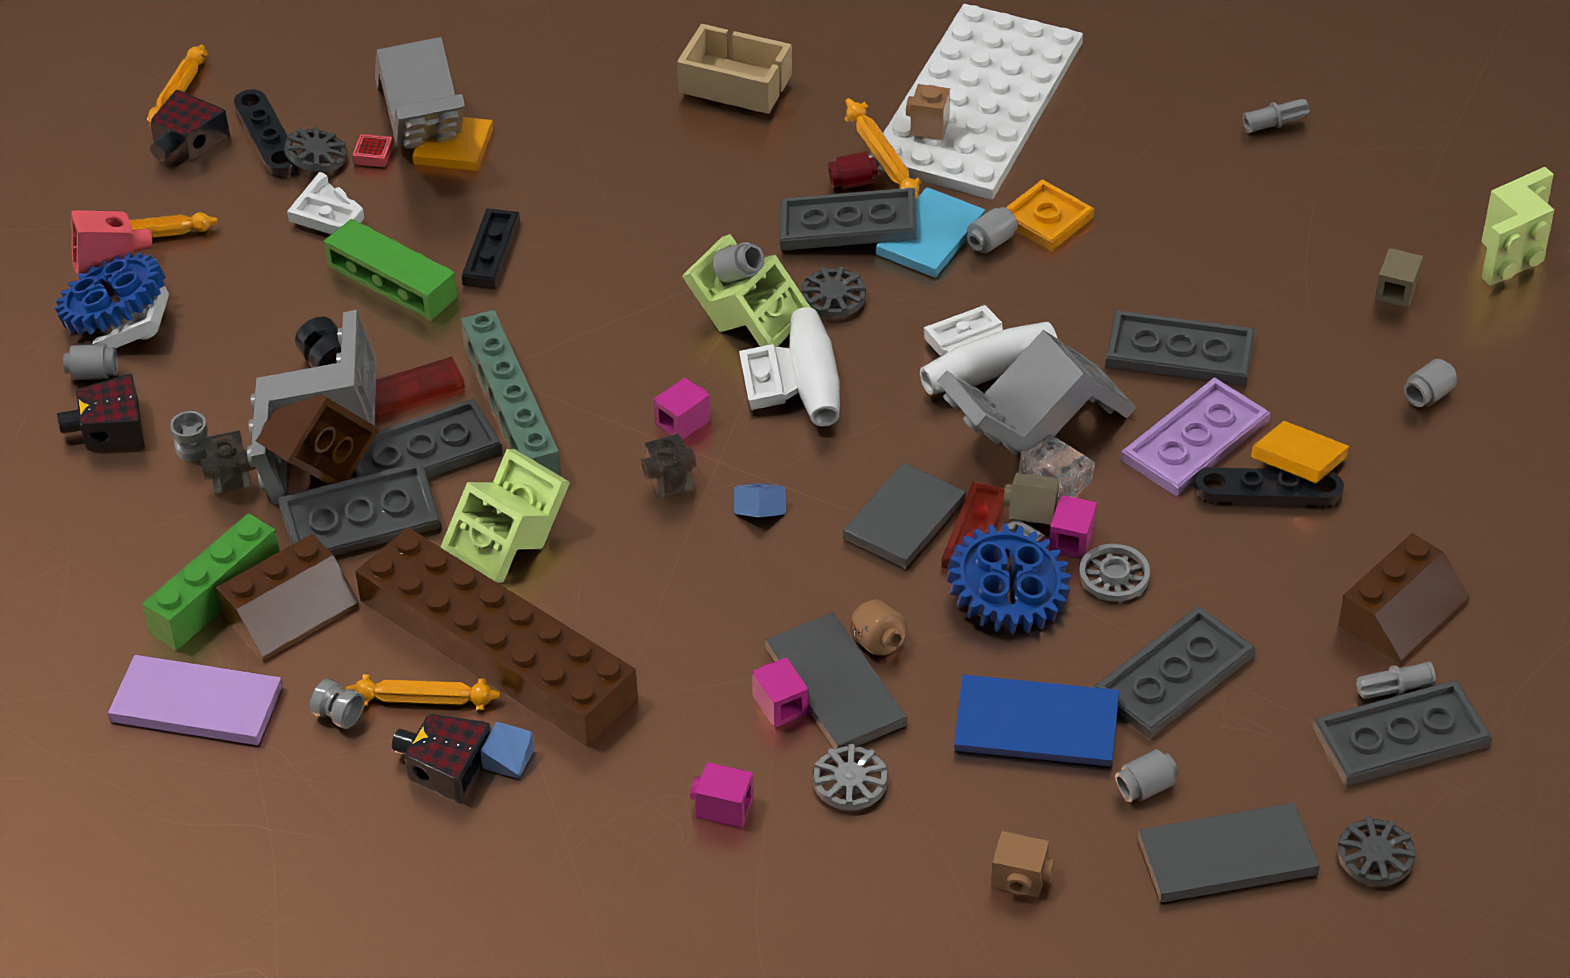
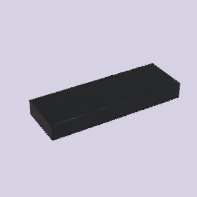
(490, 248)

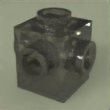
(226, 462)
(668, 465)

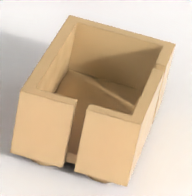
(748, 81)

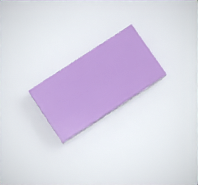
(1195, 436)
(195, 699)

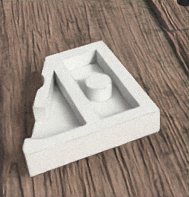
(324, 207)
(141, 326)

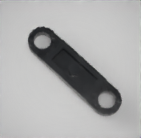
(264, 131)
(1266, 488)

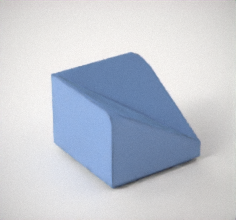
(759, 500)
(507, 750)

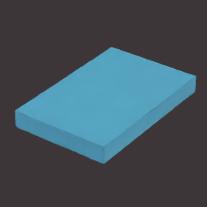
(940, 233)

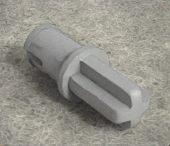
(1275, 115)
(1396, 680)

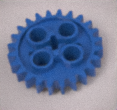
(89, 304)
(983, 583)

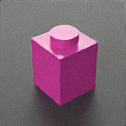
(682, 408)
(1073, 526)
(780, 692)
(723, 794)

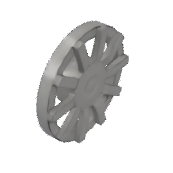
(1114, 572)
(850, 777)

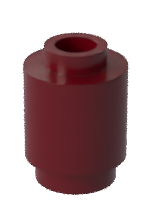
(852, 171)

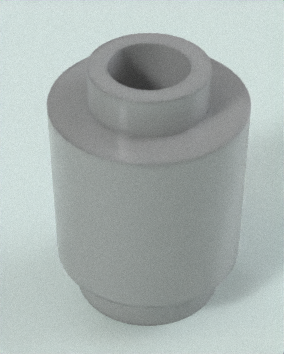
(991, 230)
(738, 262)
(91, 362)
(1430, 383)
(1146, 776)

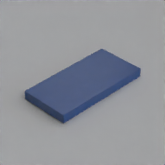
(1036, 720)

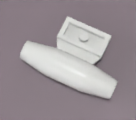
(975, 347)
(804, 368)

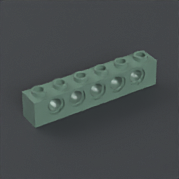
(508, 390)

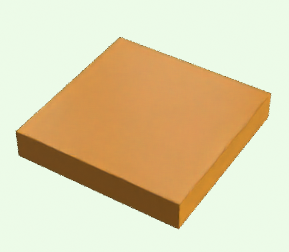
(460, 153)
(1049, 214)
(1299, 451)

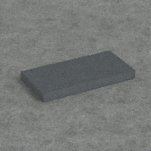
(848, 219)
(1180, 347)
(438, 440)
(362, 509)
(1176, 671)
(843, 687)
(1401, 732)
(1227, 852)

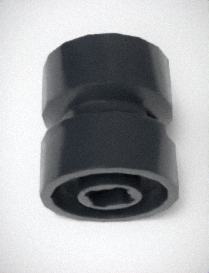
(318, 341)

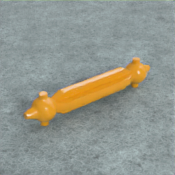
(182, 77)
(880, 146)
(174, 224)
(425, 692)

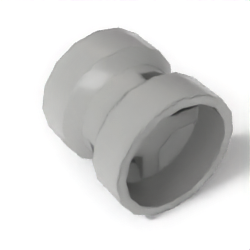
(188, 431)
(339, 704)

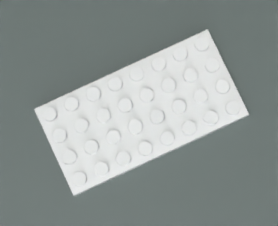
(999, 86)

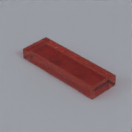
(417, 385)
(980, 509)

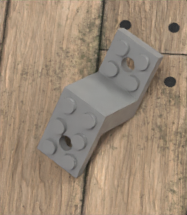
(419, 92)
(347, 382)
(1035, 394)

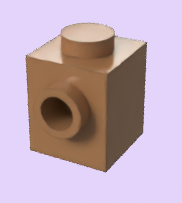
(929, 111)
(1021, 864)

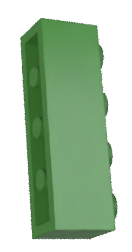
(391, 269)
(191, 596)

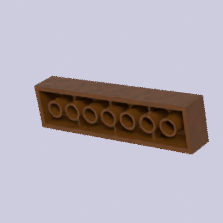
(498, 636)

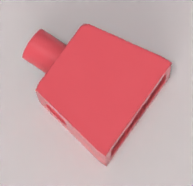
(102, 237)

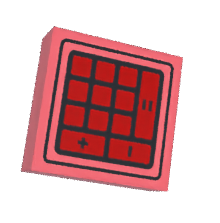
(372, 150)

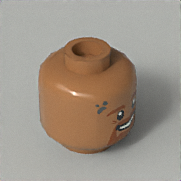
(878, 627)

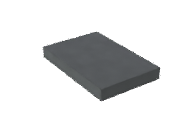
(904, 515)

